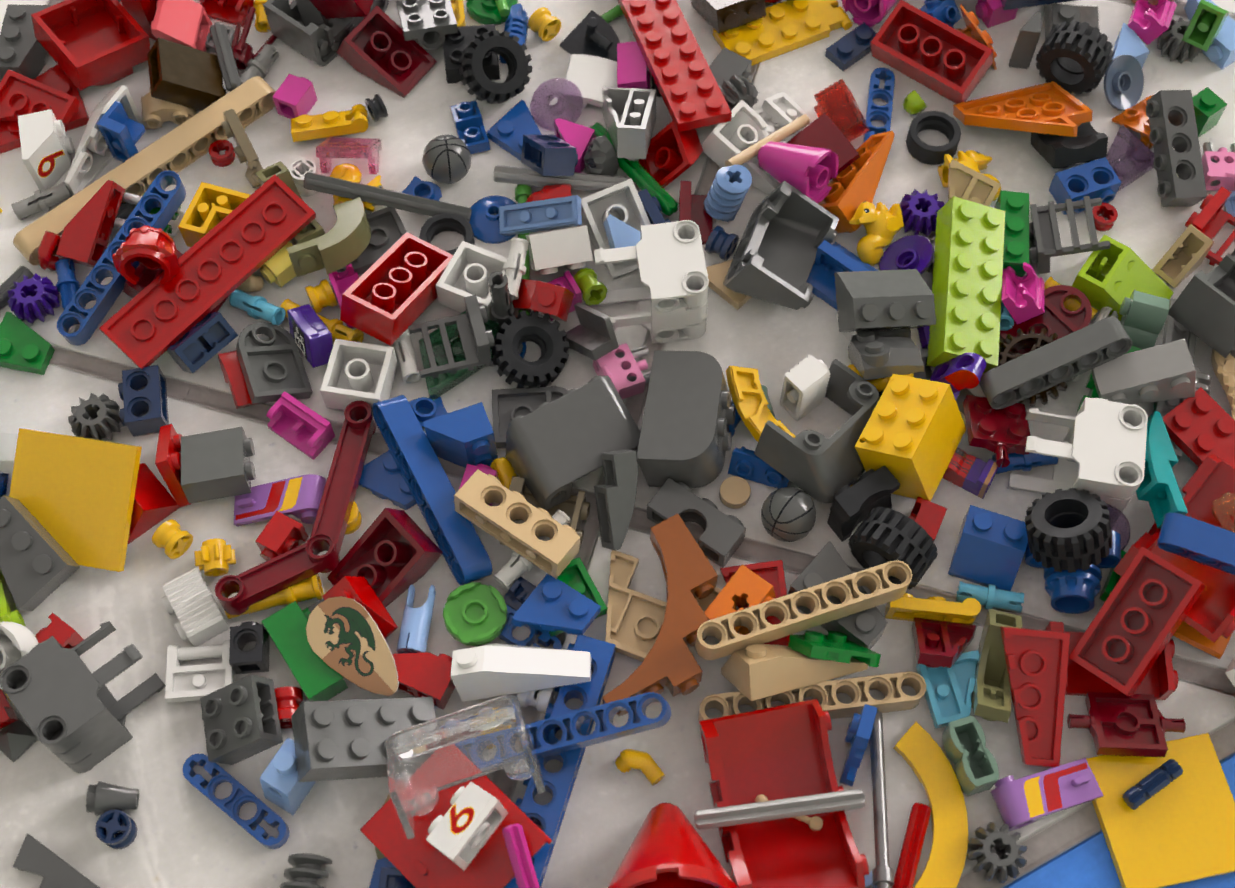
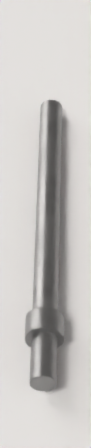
(882, 874)

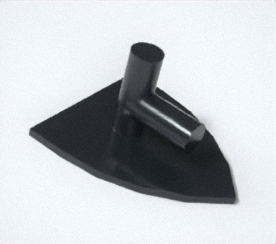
(592, 37)

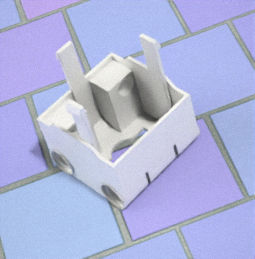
(672, 281)
(1098, 454)

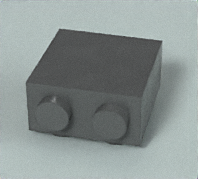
(216, 464)
(241, 720)

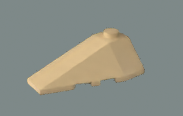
(775, 669)

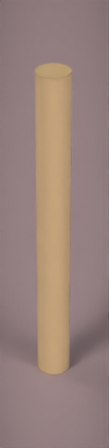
(776, 136)

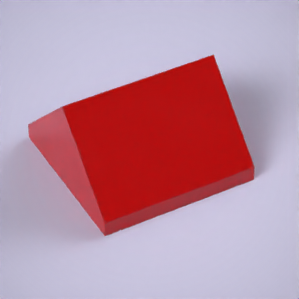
(150, 504)

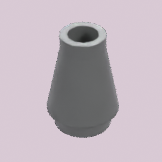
(110, 797)

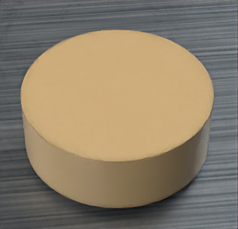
(734, 492)

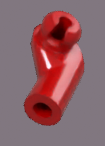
(46, 250)

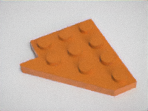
(1033, 109)

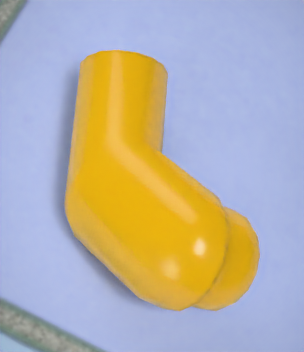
(504, 470)
(642, 761)

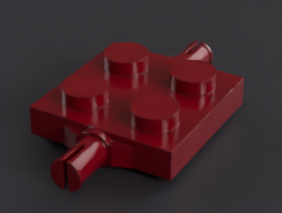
(996, 430)
(1126, 724)

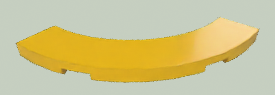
(750, 400)
(947, 808)

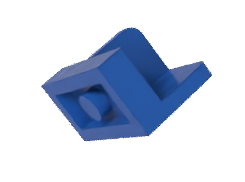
(120, 132)

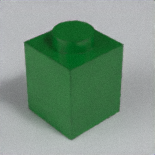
(1207, 109)

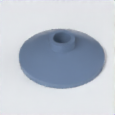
(1123, 82)

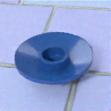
(485, 225)

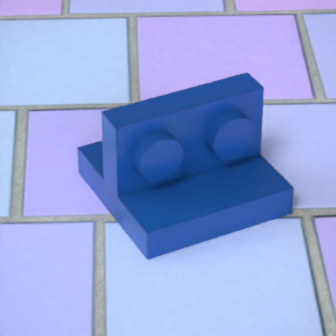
(829, 260)

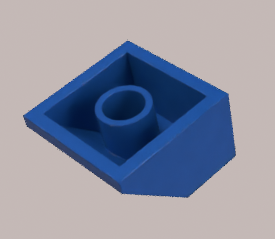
(463, 436)
(989, 548)

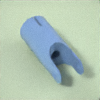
(416, 623)

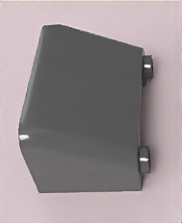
(781, 248)

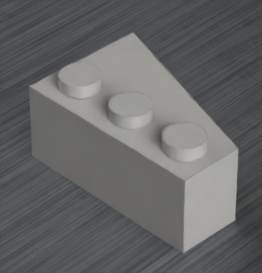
(629, 120)
(1147, 375)

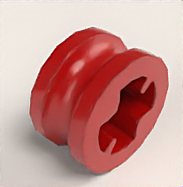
(222, 160)
(1107, 211)

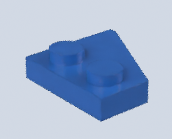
(511, 127)

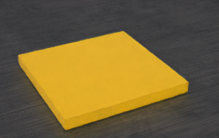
(79, 493)
(1179, 831)

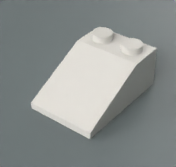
(621, 202)

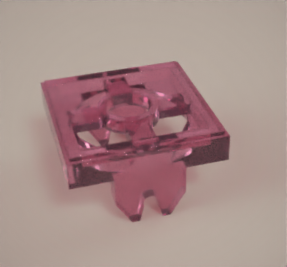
(349, 148)

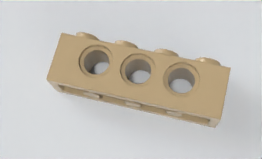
(548, 555)

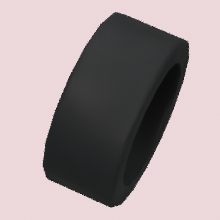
(936, 121)
(447, 222)

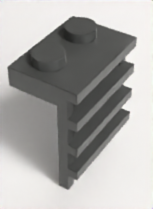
(1046, 236)
(473, 337)

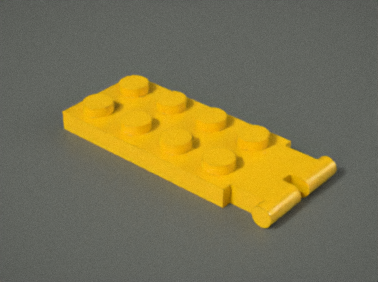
(784, 29)

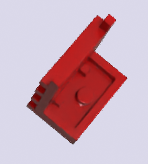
(1212, 220)

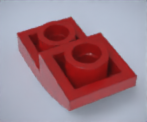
(234, 376)

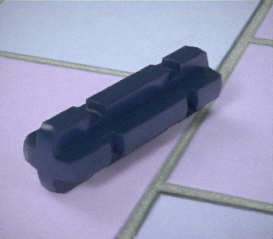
(1152, 784)

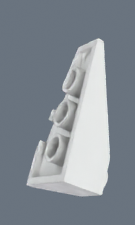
(737, 135)

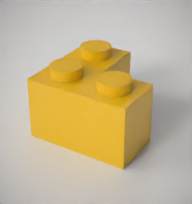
(207, 209)

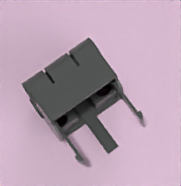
(69, 704)

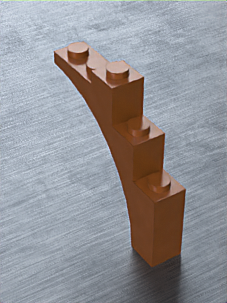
(686, 577)

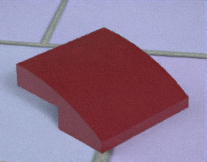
(826, 134)

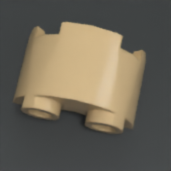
(158, 111)

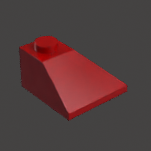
(671, 153)

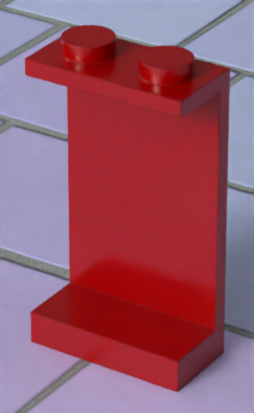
(1159, 681)

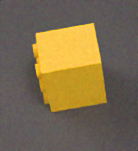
(912, 434)

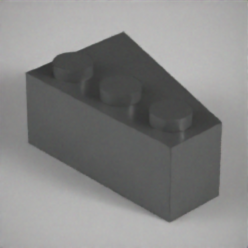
(18, 44)
(30, 556)
(862, 627)

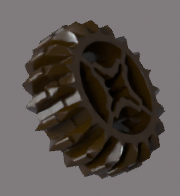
(1025, 341)

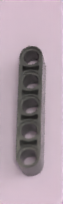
(1055, 362)

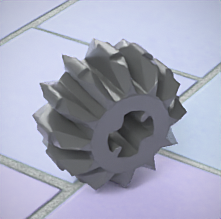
(1172, 44)
(739, 89)
(95, 418)
(990, 862)

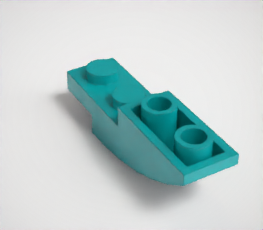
(1159, 482)

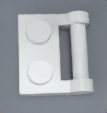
(196, 681)

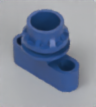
(1076, 590)

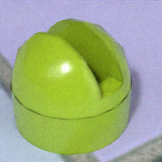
(914, 103)

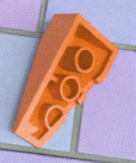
(858, 181)

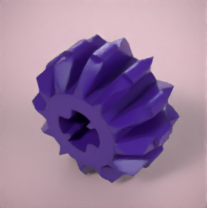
(920, 212)
(33, 298)

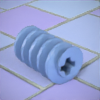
(727, 192)

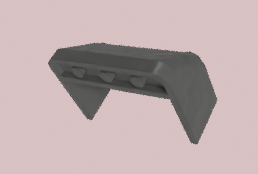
(812, 460)

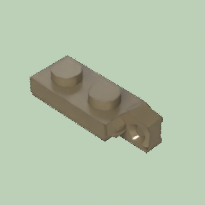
(244, 149)

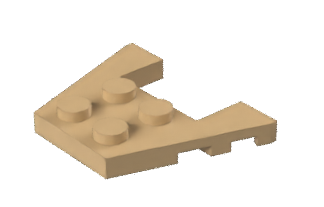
(633, 616)

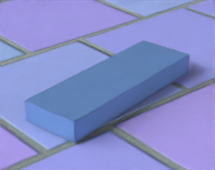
(540, 215)

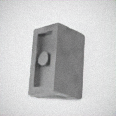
(594, 334)

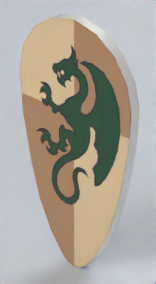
(352, 645)

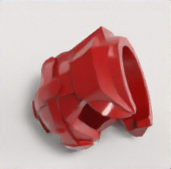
(151, 249)

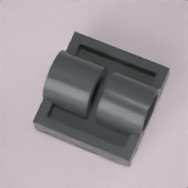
(427, 21)

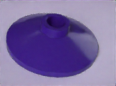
(908, 253)

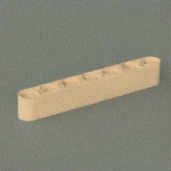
(813, 598)
(826, 692)

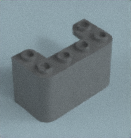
(313, 41)
(1208, 307)

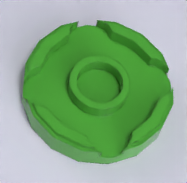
(475, 614)

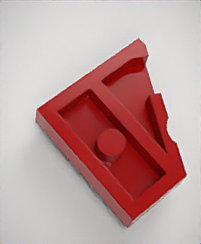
(169, 462)

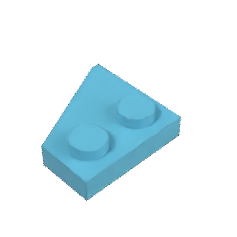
(950, 689)

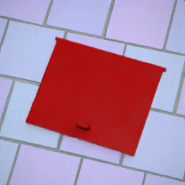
(418, 857)

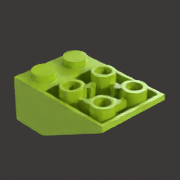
(1114, 274)

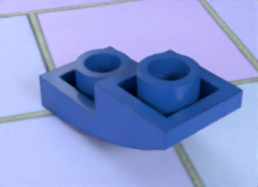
(470, 126)

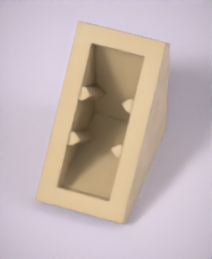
(1184, 256)

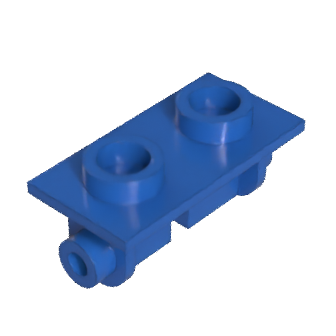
(750, 467)

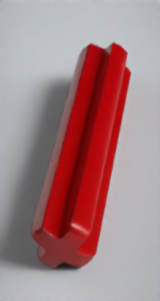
(912, 846)

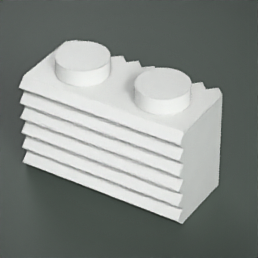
(804, 387)
(194, 607)

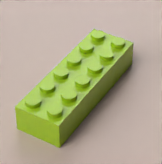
(967, 282)

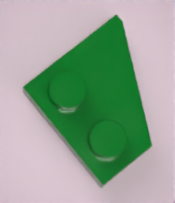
(23, 347)
(832, 647)

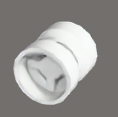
(298, 170)
(537, 698)

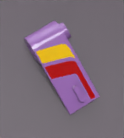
(289, 496)
(1045, 793)

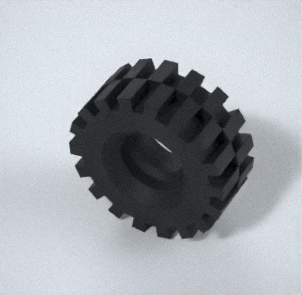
(536, 330)

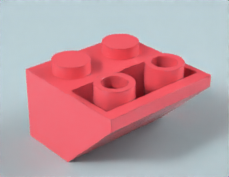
(181, 23)

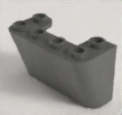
(567, 438)

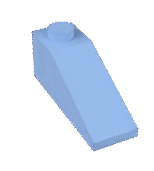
(1223, 47)

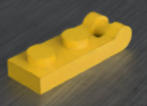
(329, 124)
(933, 608)

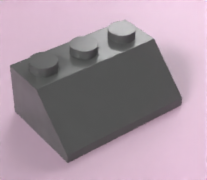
(883, 300)

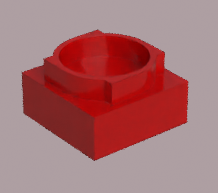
(91, 40)

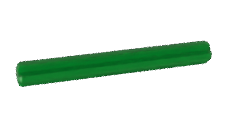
(642, 177)

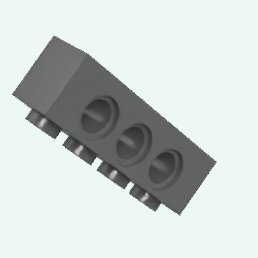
(1183, 137)

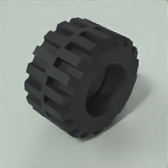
(513, 55)
(1074, 56)
(1069, 530)
(890, 537)

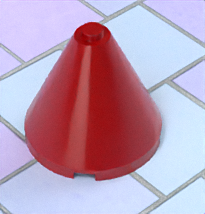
(669, 855)

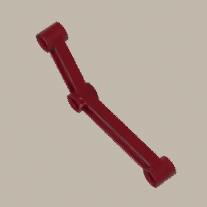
(327, 529)

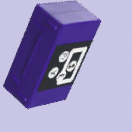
(310, 335)

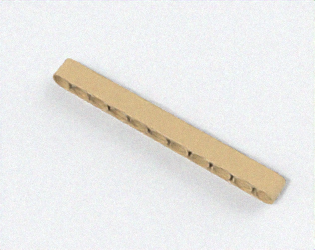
(170, 152)

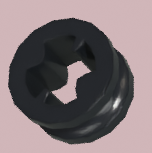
(376, 107)

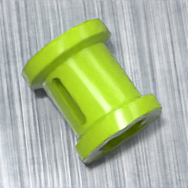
(592, 290)

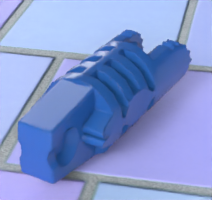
(516, 25)

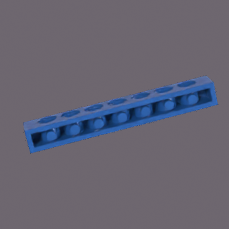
(562, 782)

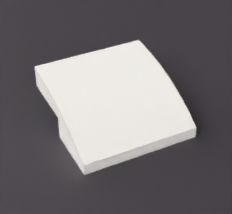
(590, 75)
(780, 111)

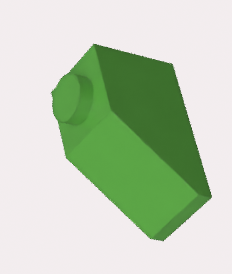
(1205, 25)

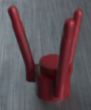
(243, 51)

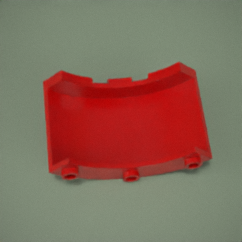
(1215, 607)
(782, 756)

